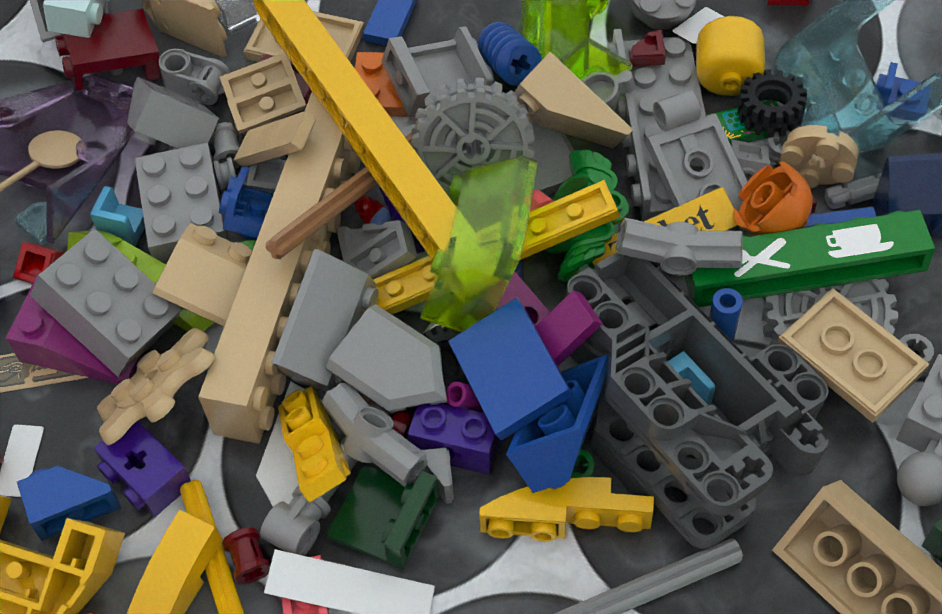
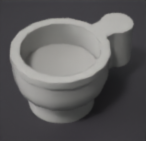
(610, 87)

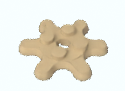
(153, 385)

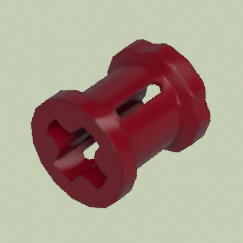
(246, 555)

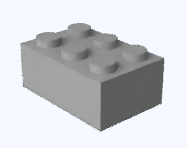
(176, 191)
(104, 302)

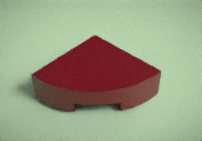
(649, 50)

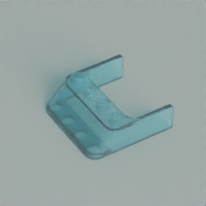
(840, 84)

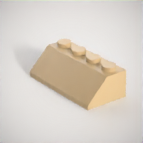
(859, 558)

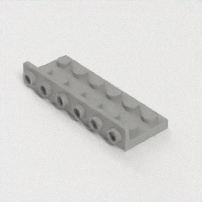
(636, 109)

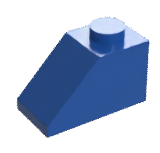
(62, 494)

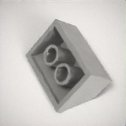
(322, 315)

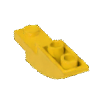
(314, 443)
(580, 501)

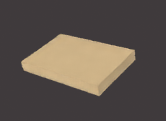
(344, 32)
(854, 354)

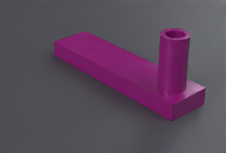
(562, 333)

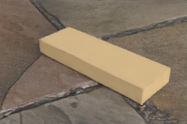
(275, 139)

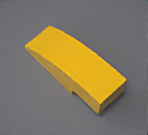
(176, 567)

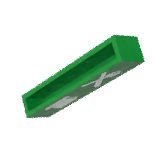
(821, 257)

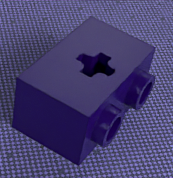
(463, 432)
(160, 475)

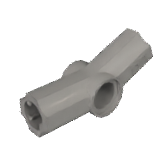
(680, 246)
(371, 435)

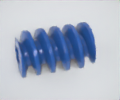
(508, 52)

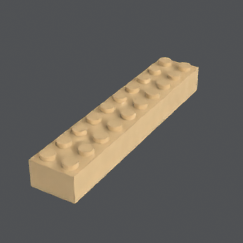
(242, 379)

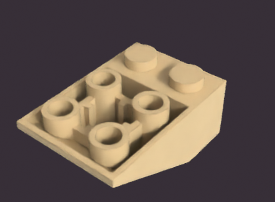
(189, 21)

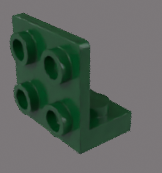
(384, 516)

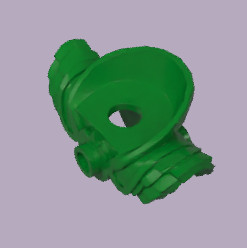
(583, 249)

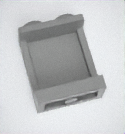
(424, 68)

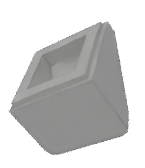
(440, 466)

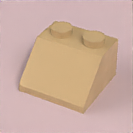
(204, 273)

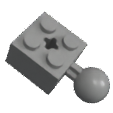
(921, 473)

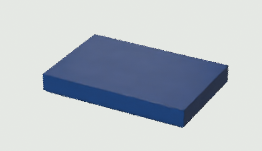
(510, 369)

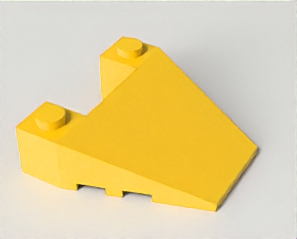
(56, 583)

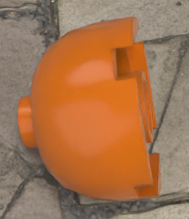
(774, 201)

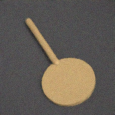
(48, 150)

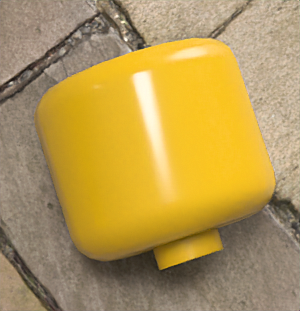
(728, 54)

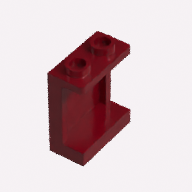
(116, 43)

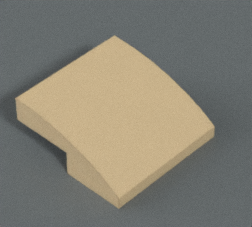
(262, 92)

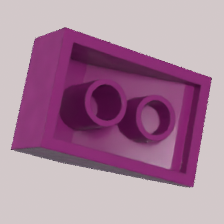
(46, 343)

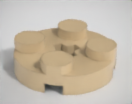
(834, 159)

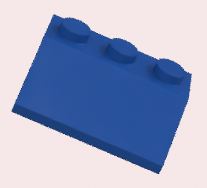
(551, 444)

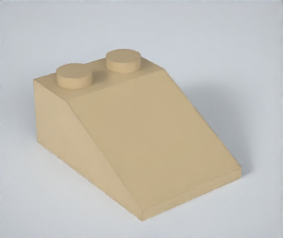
(567, 105)

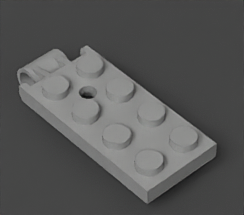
(692, 139)

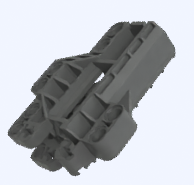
(763, 392)

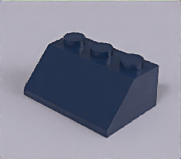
(912, 185)

